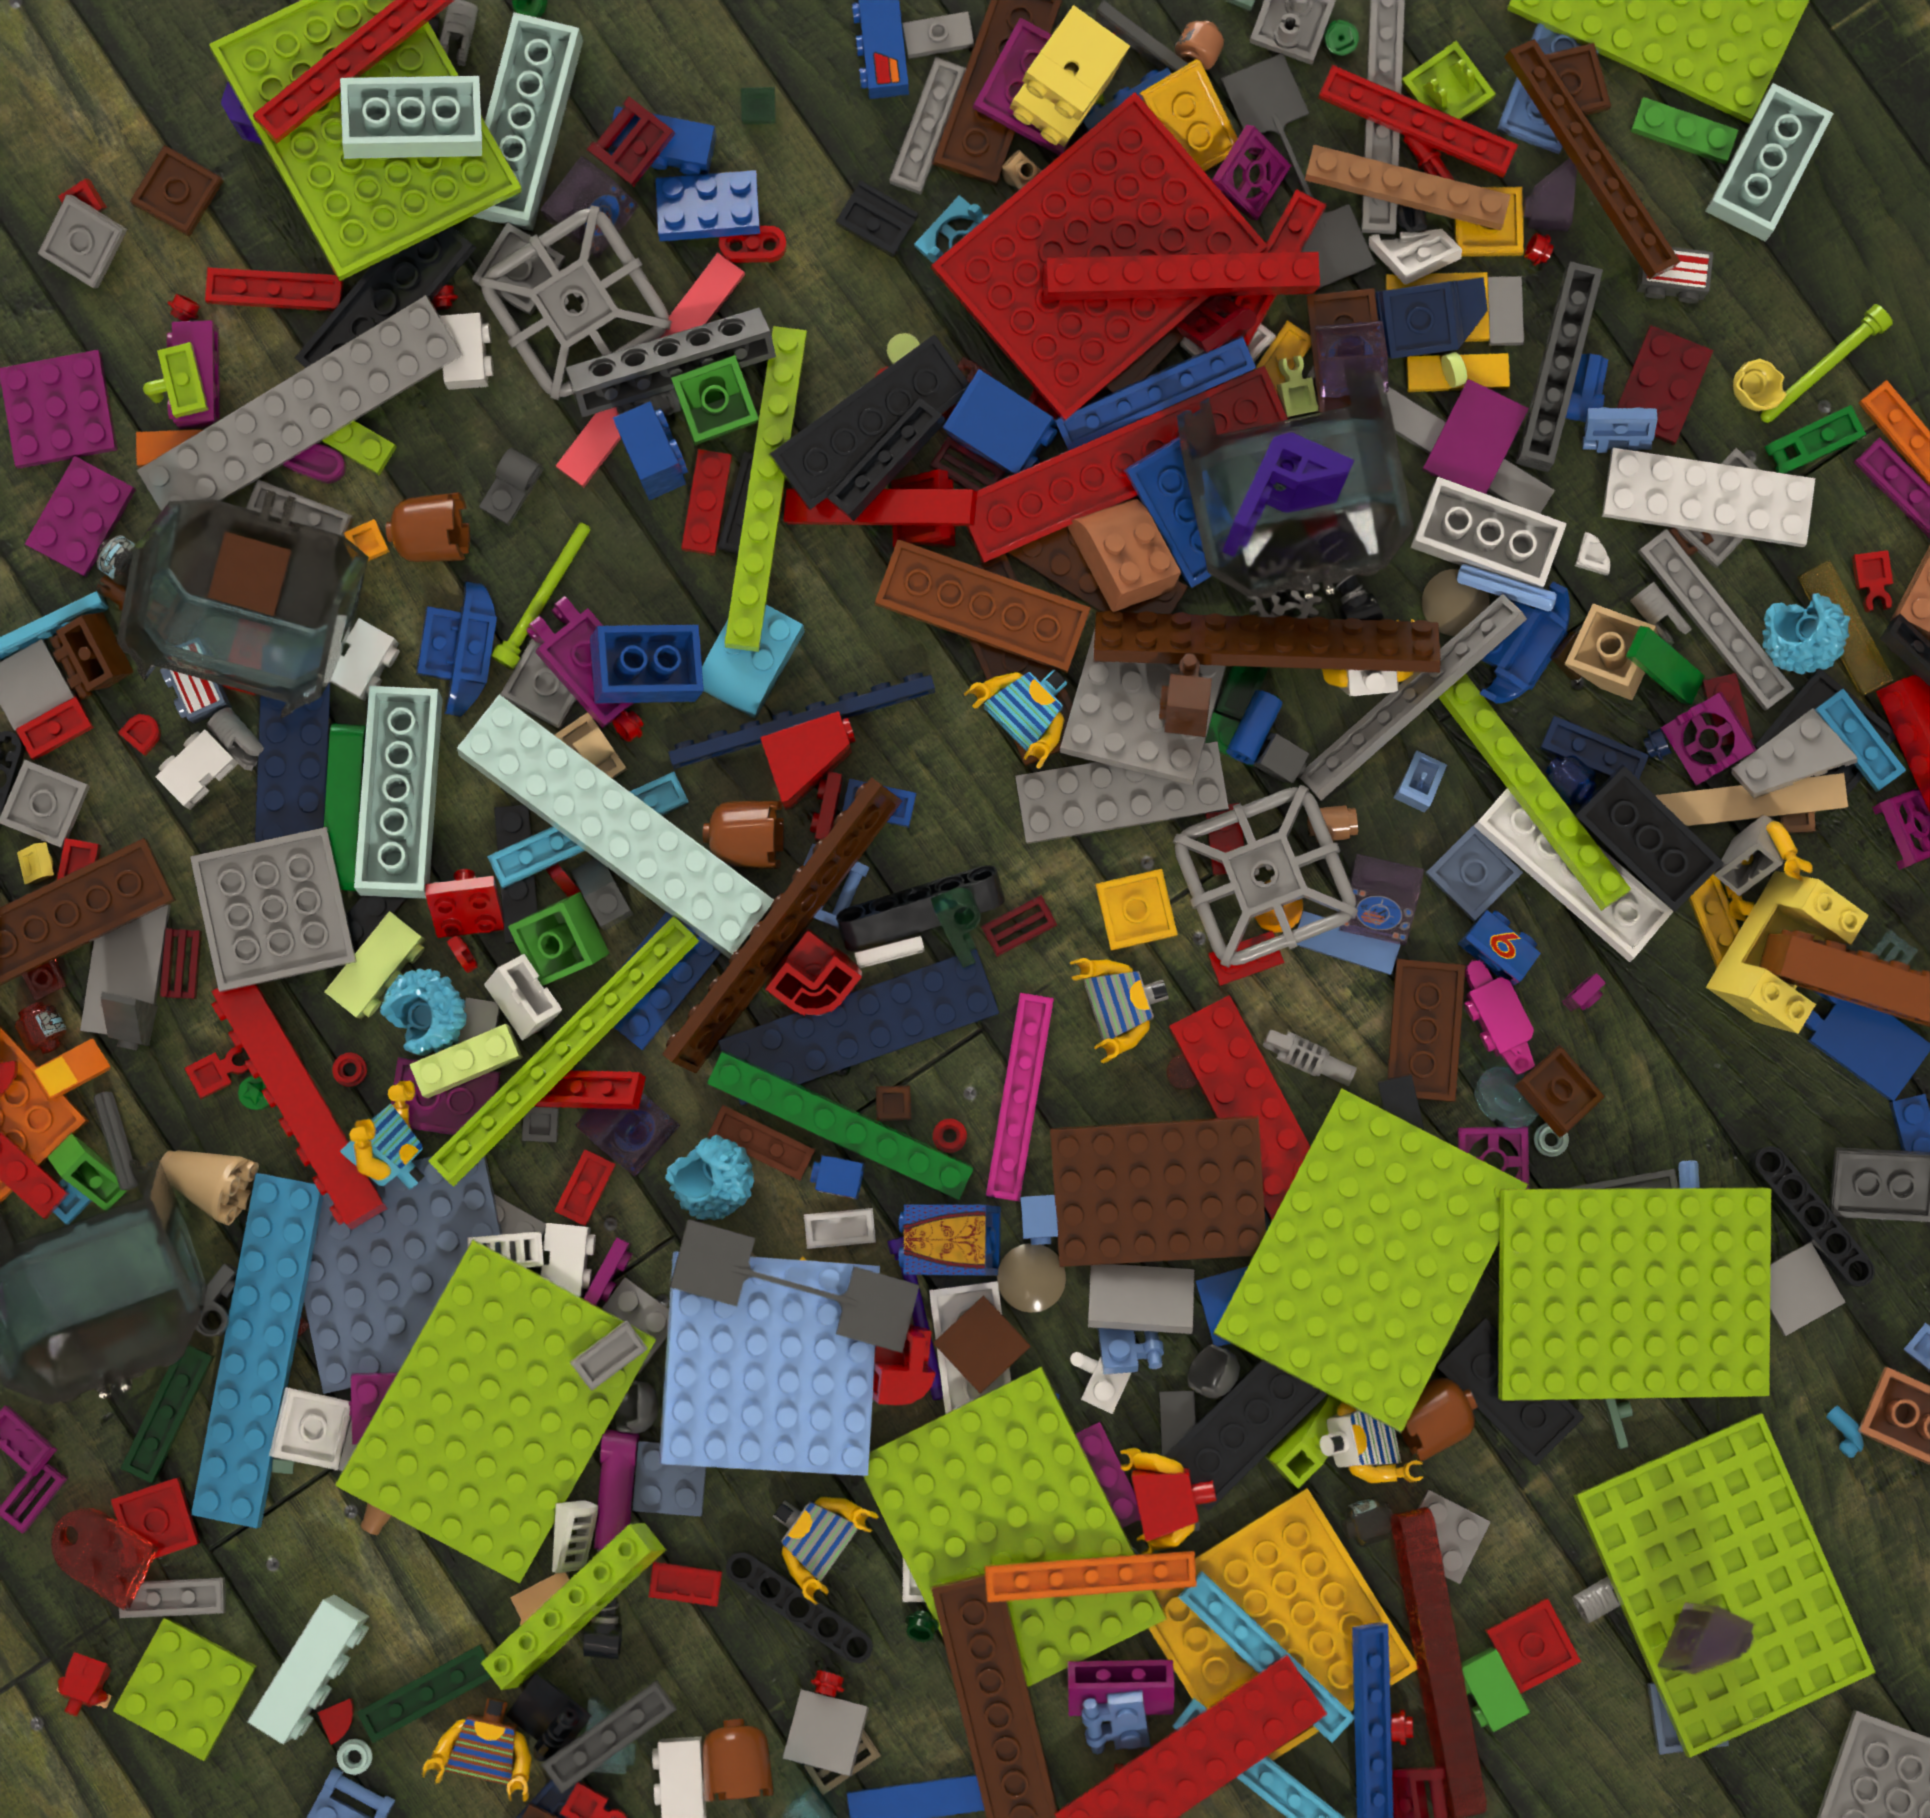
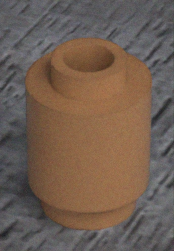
(1340, 822)

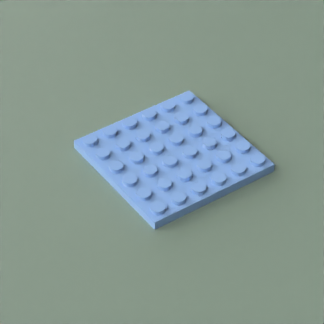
(768, 1376)

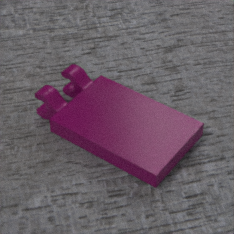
(570, 657)

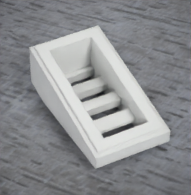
(534, 1242)
(564, 1525)

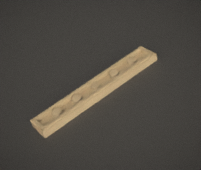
(1737, 804)

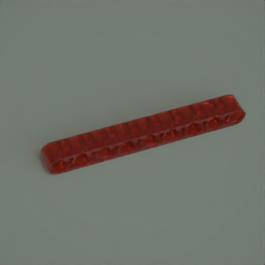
(1438, 1660)

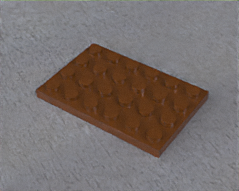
(1158, 1191)

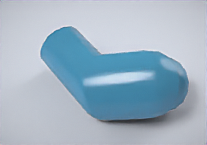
(1853, 1439)

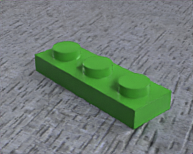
(1684, 130)

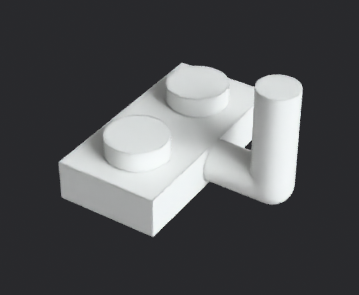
(1101, 1389)

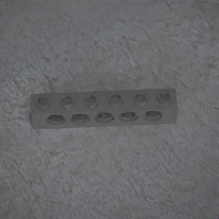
(651, 365)
(1559, 366)

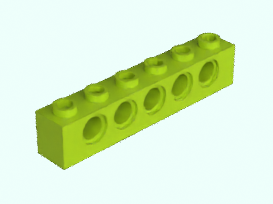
(573, 1606)

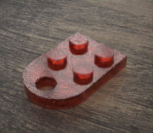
(105, 1557)

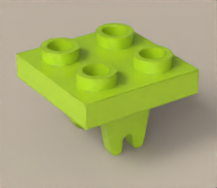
(1449, 83)

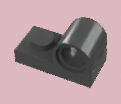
(514, 482)
(220, 1285)

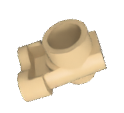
(1012, 170)

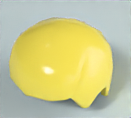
(1758, 385)

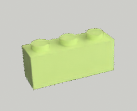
(376, 966)
(466, 1061)

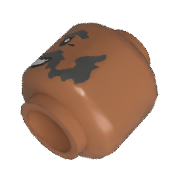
(1200, 41)

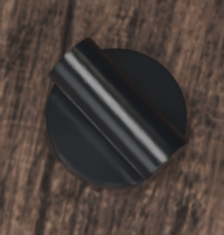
(1411, 218)

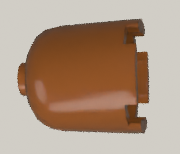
(430, 528)
(746, 833)
(1439, 1418)
(736, 1762)

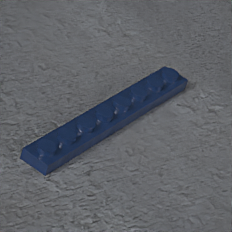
(849, 706)

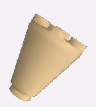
(212, 1181)

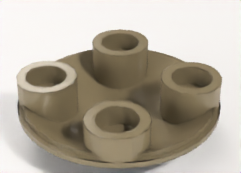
(1451, 602)
(1031, 1278)

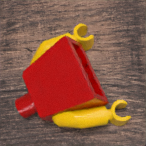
(1165, 1498)

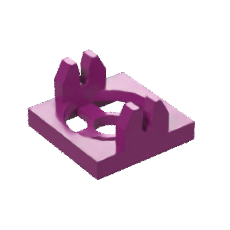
(1265, 154)
(1675, 733)
(1915, 808)
(1517, 1136)

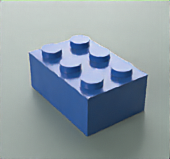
(652, 449)
(646, 663)

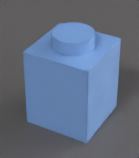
(1039, 1219)

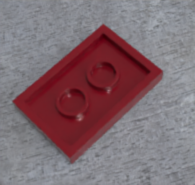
(1666, 380)

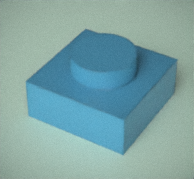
(72, 1204)

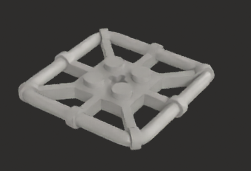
(580, 280)
(1255, 896)

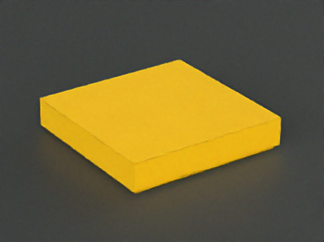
(1486, 241)
(1136, 909)

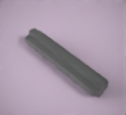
(115, 1139)

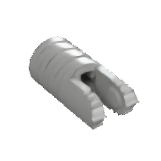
(459, 27)
(1654, 606)
(235, 737)
(1596, 1600)

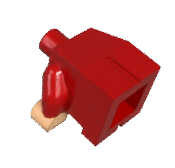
(84, 1684)

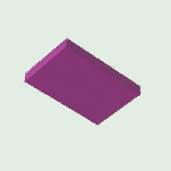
(1475, 437)
(450, 1109)

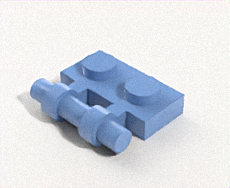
(1619, 428)
(1121, 1353)
(1127, 1724)

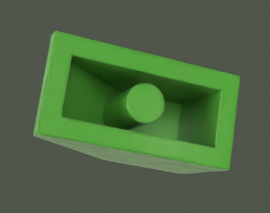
(86, 1172)

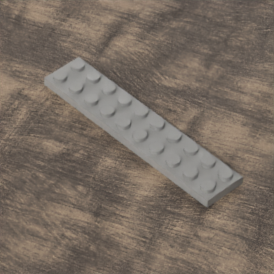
(304, 408)

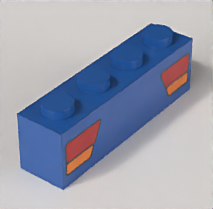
(882, 47)

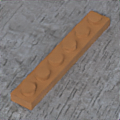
(1407, 187)

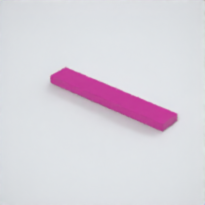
(1019, 1097)

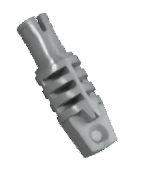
(1308, 1057)

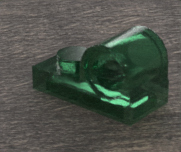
(958, 925)

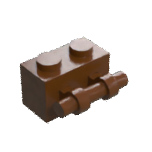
(90, 654)
(1186, 700)

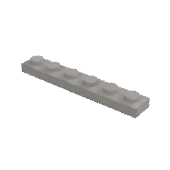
(1715, 620)

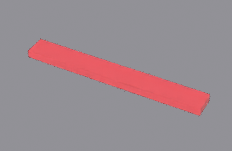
(694, 309)

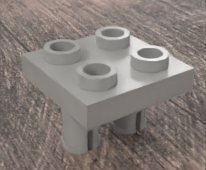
(1292, 27)

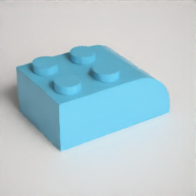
(748, 677)

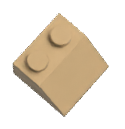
(1602, 651)

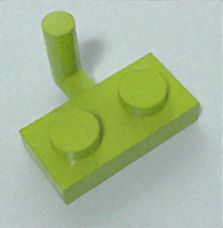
(180, 381)

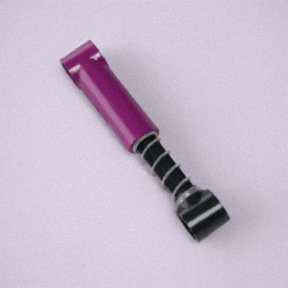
(618, 1466)

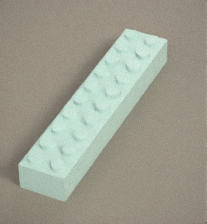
(615, 826)

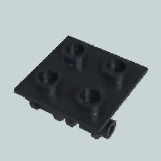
(548, 1716)

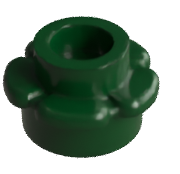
(921, 1626)

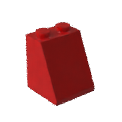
(806, 754)

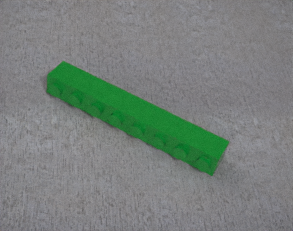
(840, 1124)

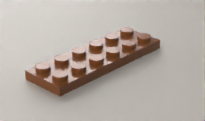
(982, 606)

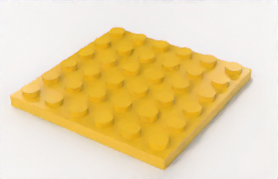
(1298, 1588)

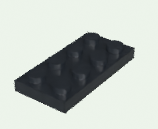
(1529, 1425)

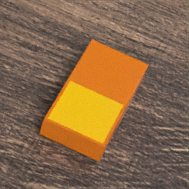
(70, 1070)

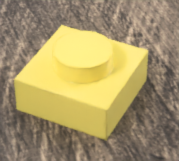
(35, 863)

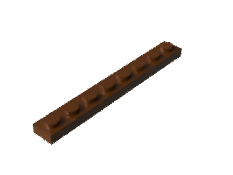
(1592, 159)

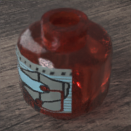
(40, 1027)

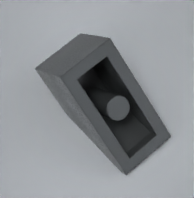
(602, 893)

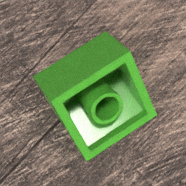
(714, 400)
(560, 939)

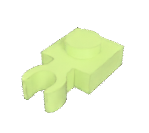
(1297, 393)

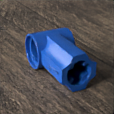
(1587, 386)

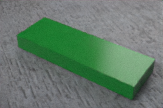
(1665, 665)

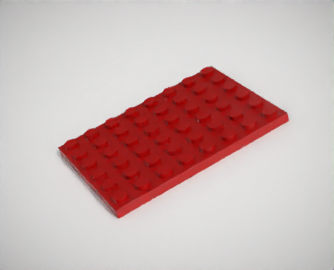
(1108, 195)

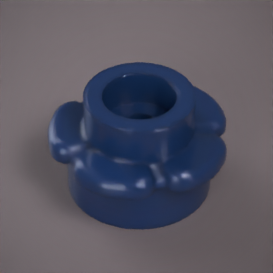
(1657, 744)

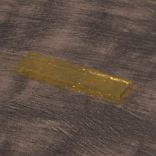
(1860, 652)

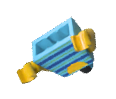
(1025, 709)
(386, 1143)

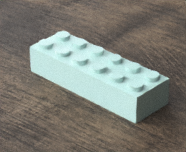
(529, 109)
(398, 792)

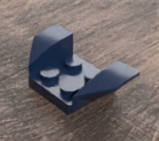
(1430, 316)

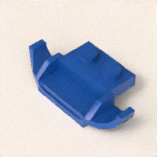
(459, 647)
(1528, 649)

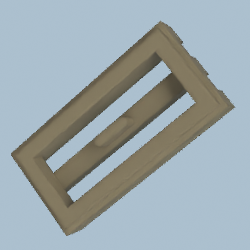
(824, 1788)

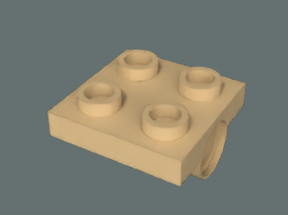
(589, 741)

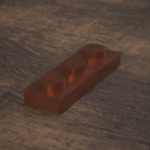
(763, 1142)

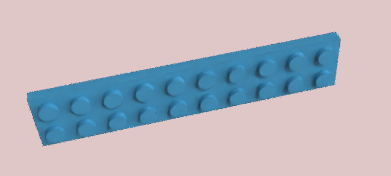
(257, 1350)

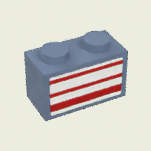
(196, 697)

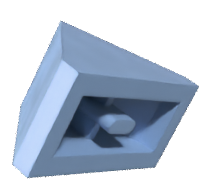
(1420, 781)

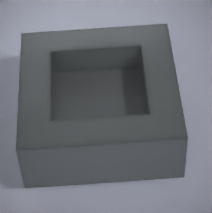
(541, 1125)

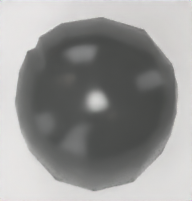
(1213, 1372)
(637, 1408)

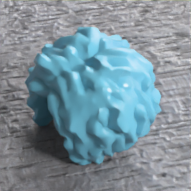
(1807, 637)
(427, 1009)
(712, 1178)

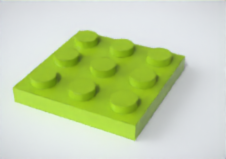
(185, 1688)

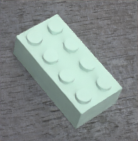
(411, 117)
(1769, 162)
(309, 1668)

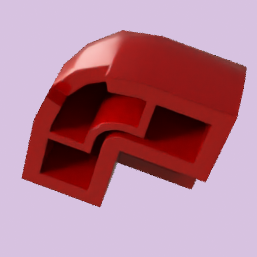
(813, 976)
(904, 1375)

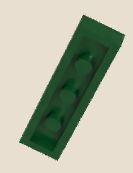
(167, 1414)
(424, 1694)

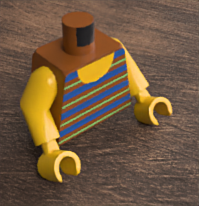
(485, 1750)

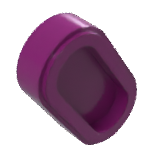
(319, 464)

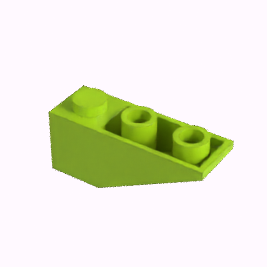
(1299, 1451)

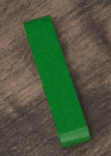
(344, 797)

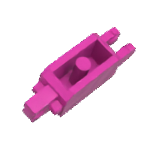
(1500, 1016)

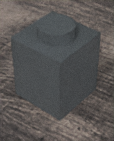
(1281, 759)

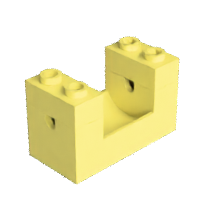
(1068, 77)
(1789, 906)

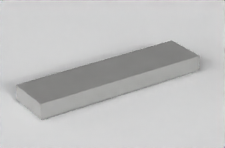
(927, 126)

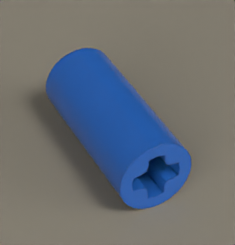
(1254, 727)

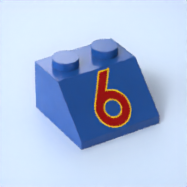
(1500, 947)

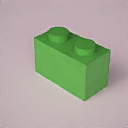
(1492, 1690)

